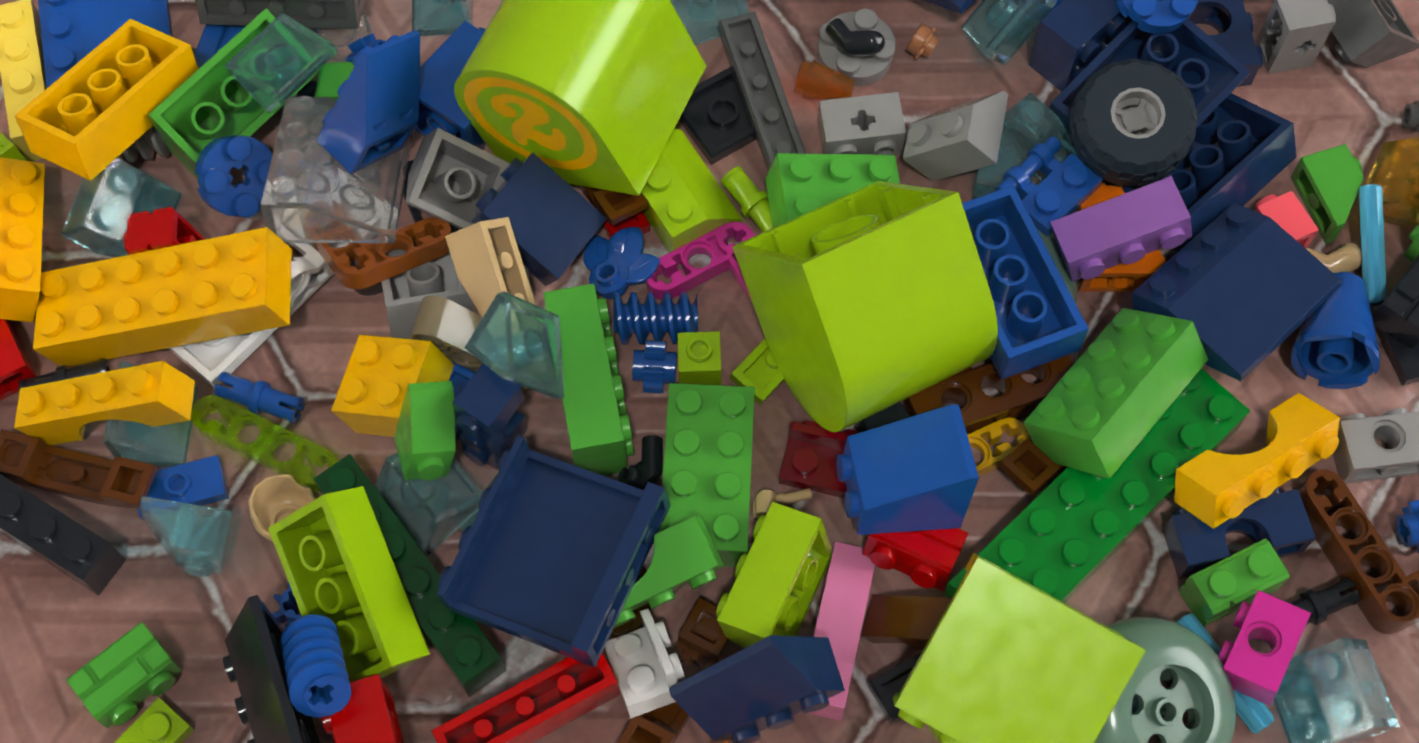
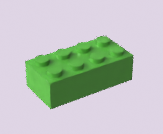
(592, 385)
(1116, 391)
(710, 462)

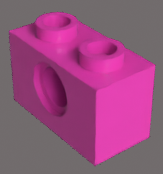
(1278, 625)

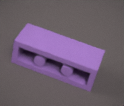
(1122, 229)

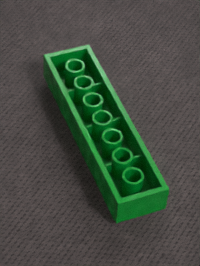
(1089, 517)

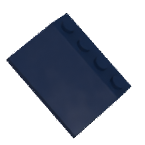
(1186, 51)
(1230, 160)
(1241, 288)

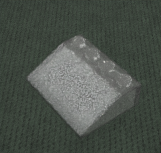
(316, 198)

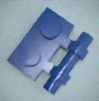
(1062, 190)

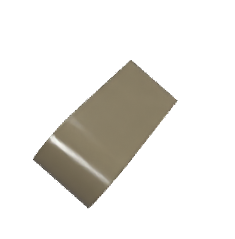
(448, 328)

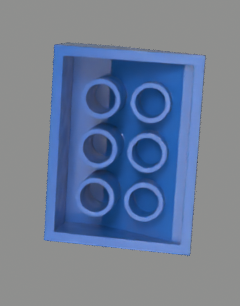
(78, 26)

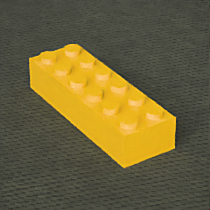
(164, 298)

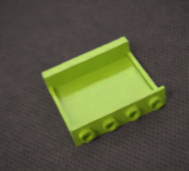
(1015, 666)

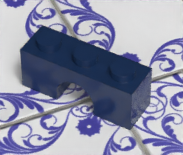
(1235, 31)
(489, 416)
(1277, 518)

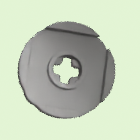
(865, 68)

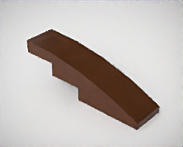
(903, 619)

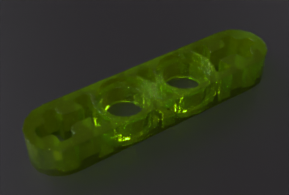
(264, 446)

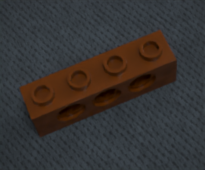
(978, 410)

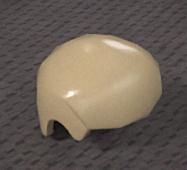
(274, 500)

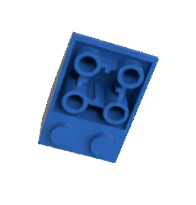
(375, 104)

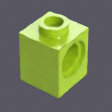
(699, 358)

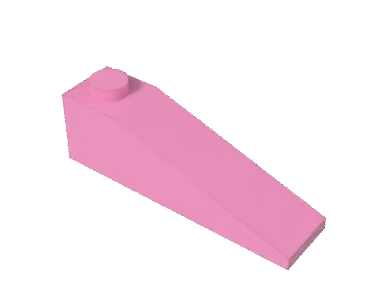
(843, 615)

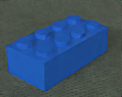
(1029, 295)

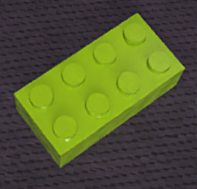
(347, 574)

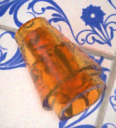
(822, 82)

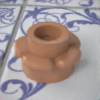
(922, 41)

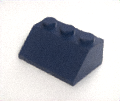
(761, 687)

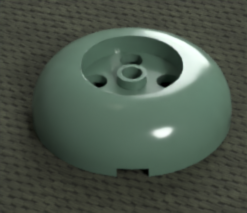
(1194, 685)

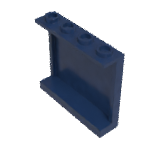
(553, 553)

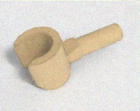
(766, 497)

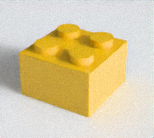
(379, 377)

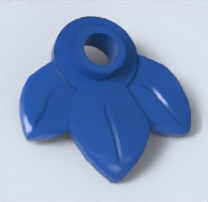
(620, 259)

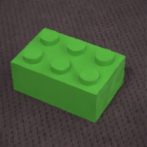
(811, 180)

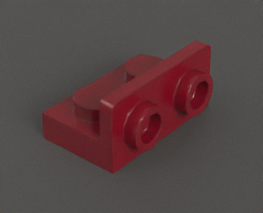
(812, 458)

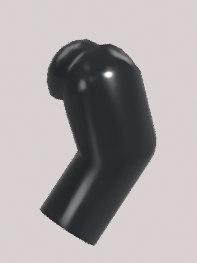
(855, 42)
(649, 467)

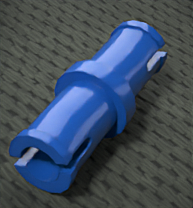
(259, 397)

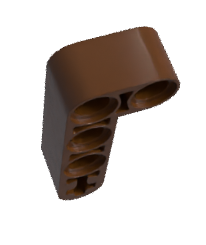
(1364, 548)

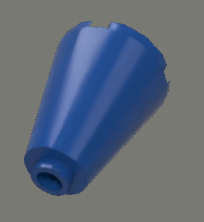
(1339, 338)

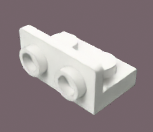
(644, 666)

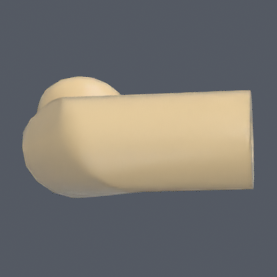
(1342, 260)

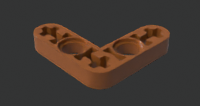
(373, 262)

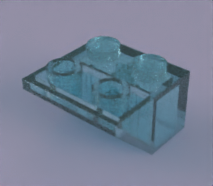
(106, 202)
(1334, 695)

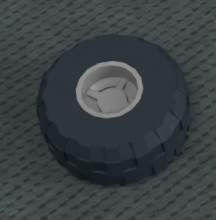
(1133, 122)

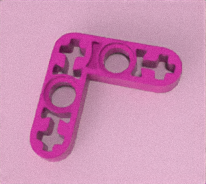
(711, 244)

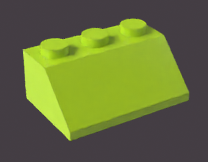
(684, 196)
(776, 577)

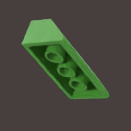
(212, 103)

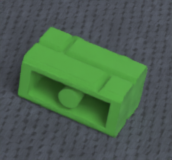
(1226, 584)
(124, 676)

